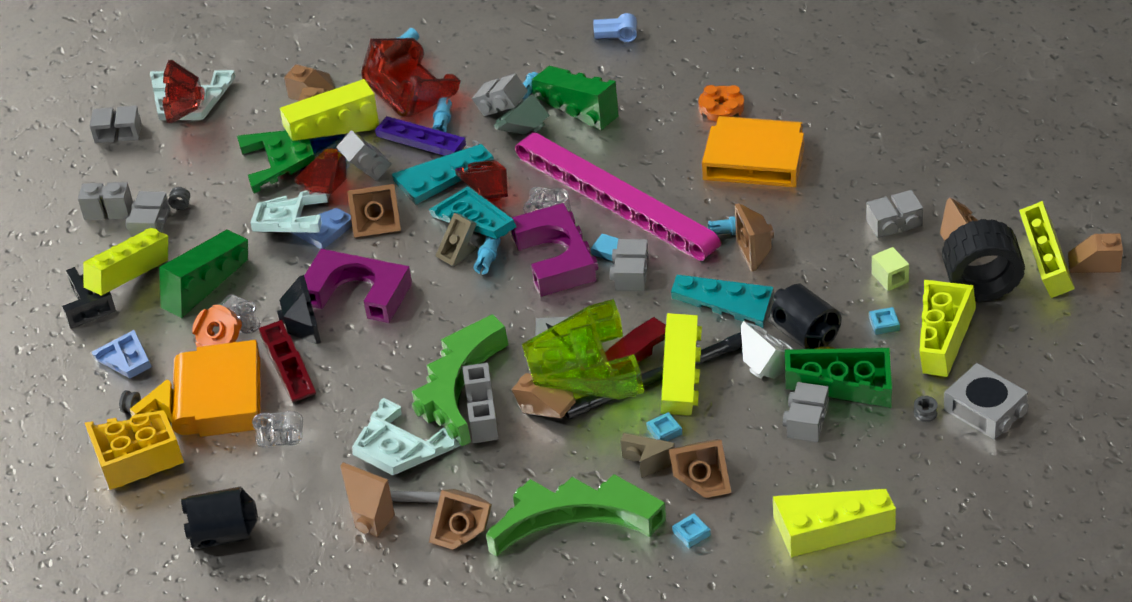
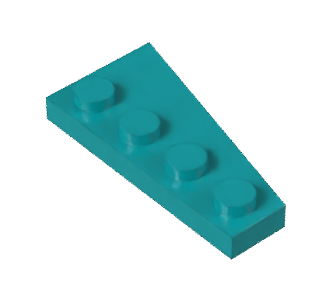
(438, 174)
(470, 204)
(735, 298)

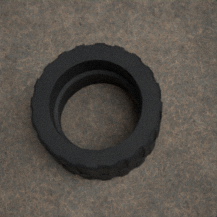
(980, 240)

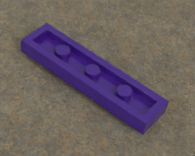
(419, 136)

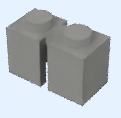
(499, 94)
(106, 121)
(363, 155)
(114, 197)
(148, 211)
(886, 220)
(630, 265)
(806, 411)

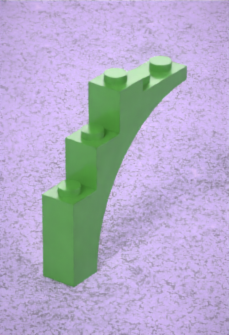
(441, 396)
(574, 501)

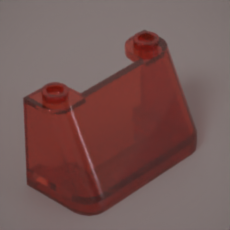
(399, 79)

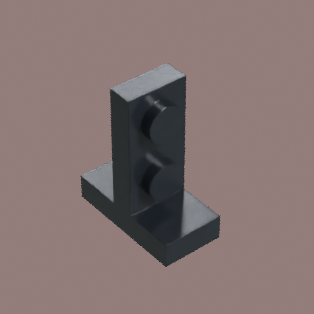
(89, 305)

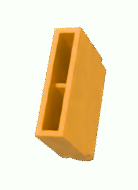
(754, 151)
(217, 389)

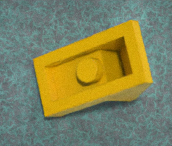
(157, 400)

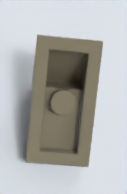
(455, 243)
(650, 452)

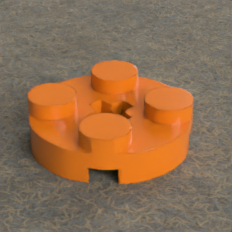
(728, 95)
(216, 316)

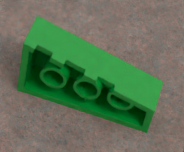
(578, 96)
(200, 271)
(849, 373)

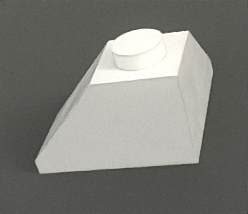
(763, 351)

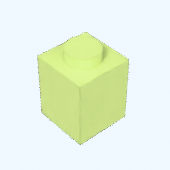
(890, 269)

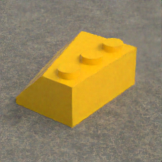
(134, 447)

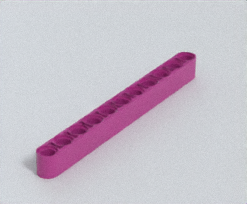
(618, 196)

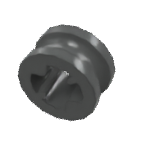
(176, 203)
(128, 400)
(925, 402)

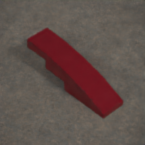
(638, 341)
(287, 361)

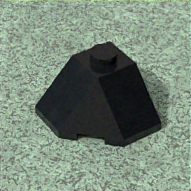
(298, 312)

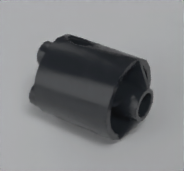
(804, 317)
(219, 517)

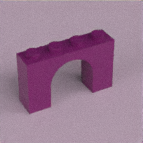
(557, 226)
(335, 268)

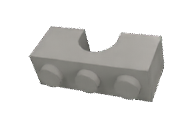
(480, 403)

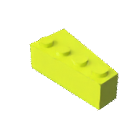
(332, 112)
(944, 324)
(832, 518)

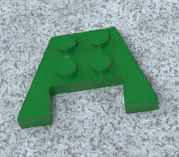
(282, 154)

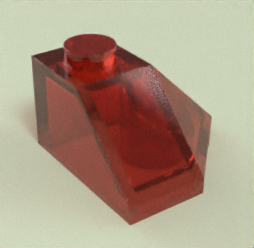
(181, 91)
(324, 172)
(486, 178)

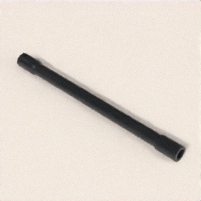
(729, 344)

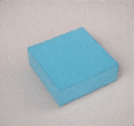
(604, 246)
(884, 321)
(664, 427)
(691, 530)

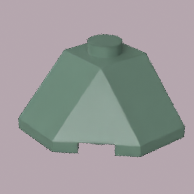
(524, 117)

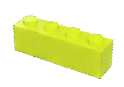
(1046, 249)
(125, 261)
(679, 364)

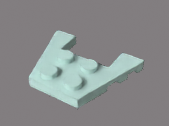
(220, 82)
(285, 214)
(395, 448)

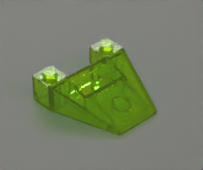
(574, 359)

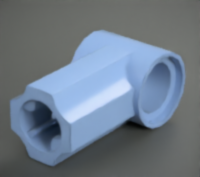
(622, 27)

